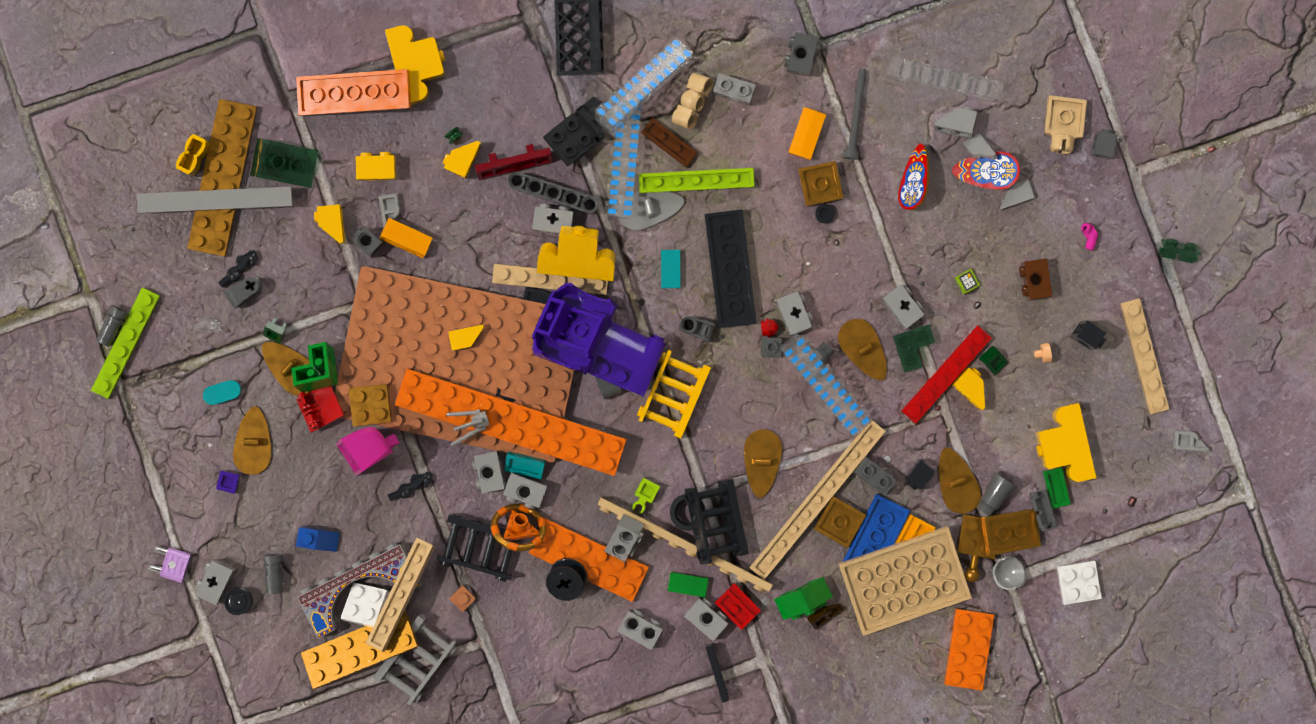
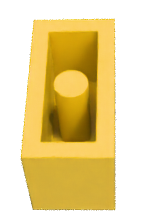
(376, 167)

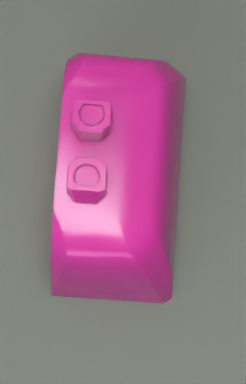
(366, 448)

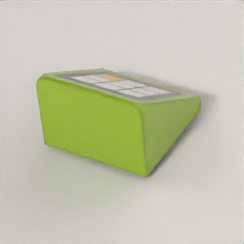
(966, 281)

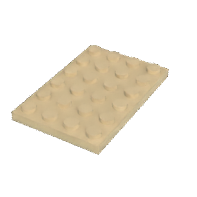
(905, 580)

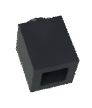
(919, 475)

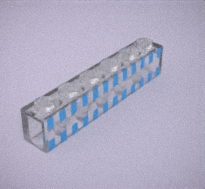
(643, 86)
(623, 169)
(825, 385)

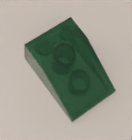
(284, 163)

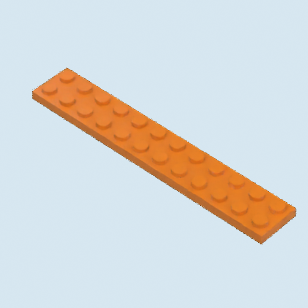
(512, 422)

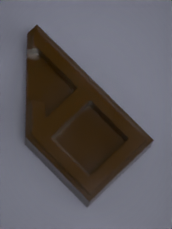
(824, 614)

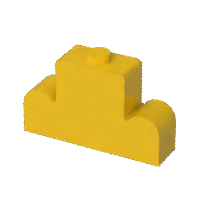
(419, 57)
(577, 255)
(1067, 444)

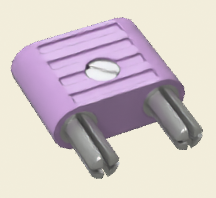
(174, 564)

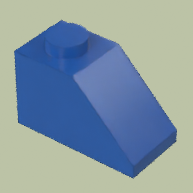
(317, 539)

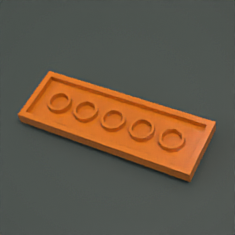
(353, 92)
(601, 568)

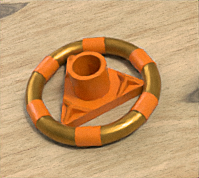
(518, 527)

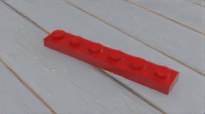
(946, 374)

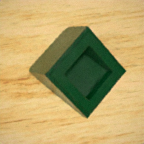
(993, 360)

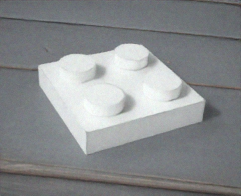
(1078, 582)
(364, 604)

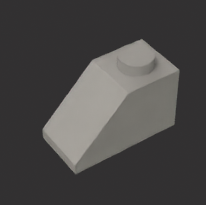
(957, 123)

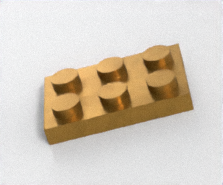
(1010, 532)

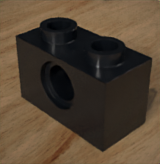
(1088, 335)

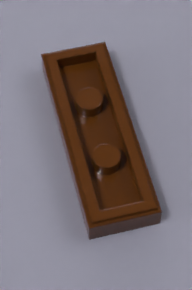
(669, 142)

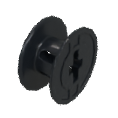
(566, 579)

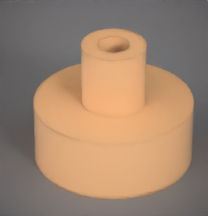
(1044, 353)

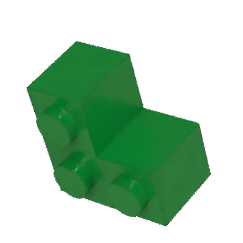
(319, 372)
(803, 599)

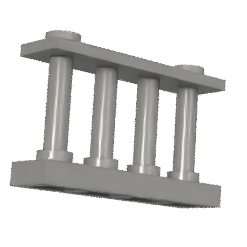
(385, 673)

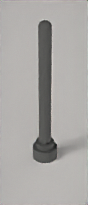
(852, 151)

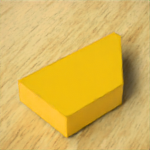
(464, 337)

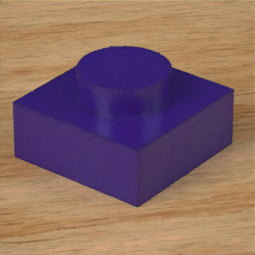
(228, 481)

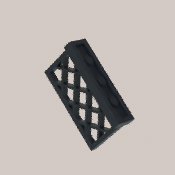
(595, 38)

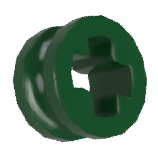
(453, 135)

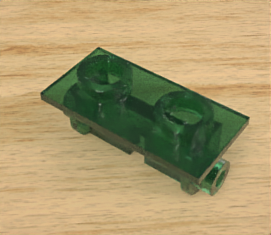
(1172, 247)

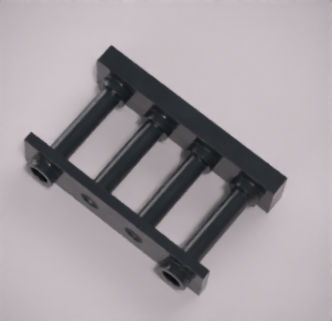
(733, 519)
(474, 529)

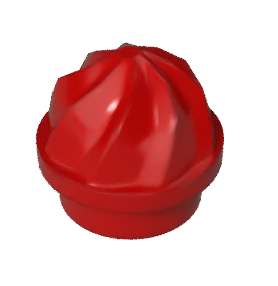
(769, 328)

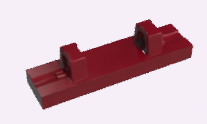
(513, 163)

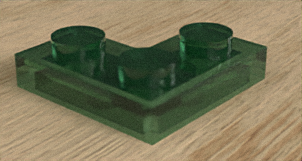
(907, 344)

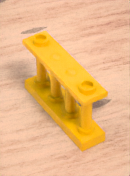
(685, 408)

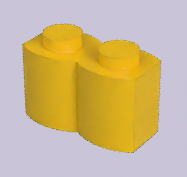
(195, 150)

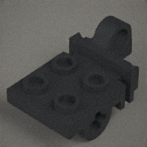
(576, 133)

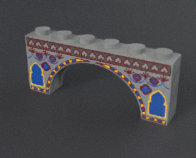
(320, 602)

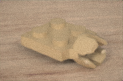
(1064, 122)

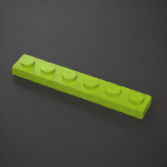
(696, 180)
(125, 343)

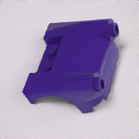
(571, 327)
(626, 358)

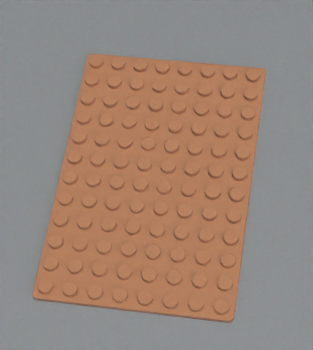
(406, 324)

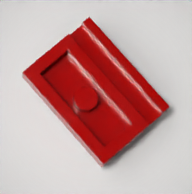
(737, 606)

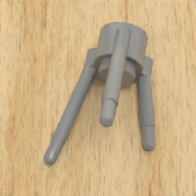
(478, 420)

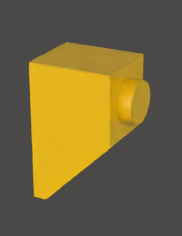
(462, 159)
(331, 221)
(971, 387)

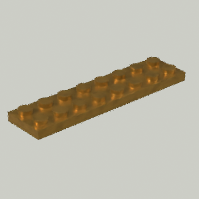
(223, 171)

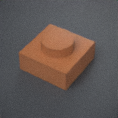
(462, 598)

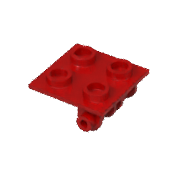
(319, 407)

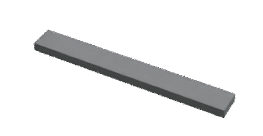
(214, 200)

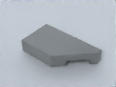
(979, 147)
(1017, 194)
(389, 207)
(1188, 441)

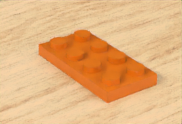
(969, 649)

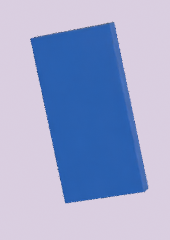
(879, 528)

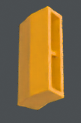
(807, 133)
(405, 238)

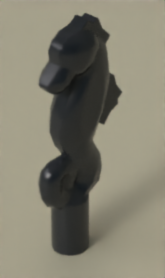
(242, 264)
(416, 482)

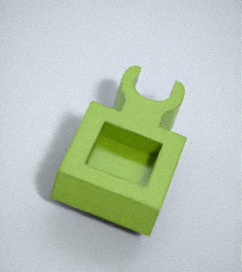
(646, 492)

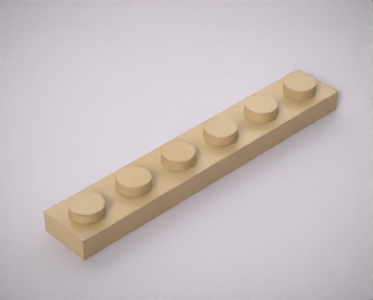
(530, 278)
(1144, 356)
(400, 595)

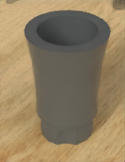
(995, 494)

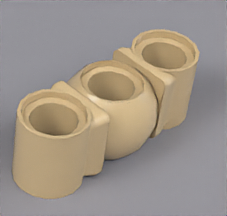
(692, 101)

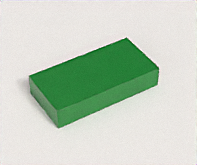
(1056, 487)
(687, 584)

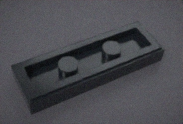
(717, 672)

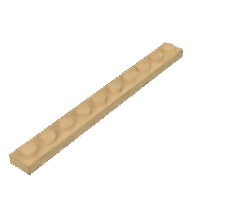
(817, 499)
(691, 549)

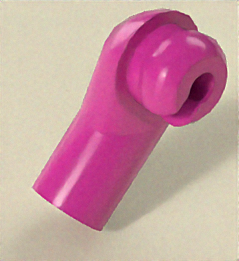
(1091, 235)

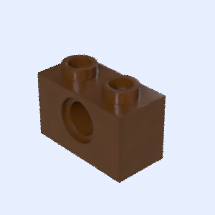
(1039, 268)

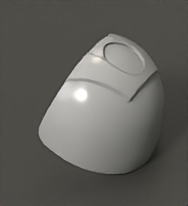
(1009, 573)

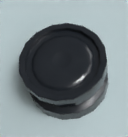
(238, 601)

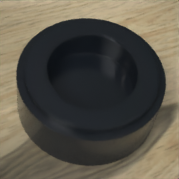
(824, 213)

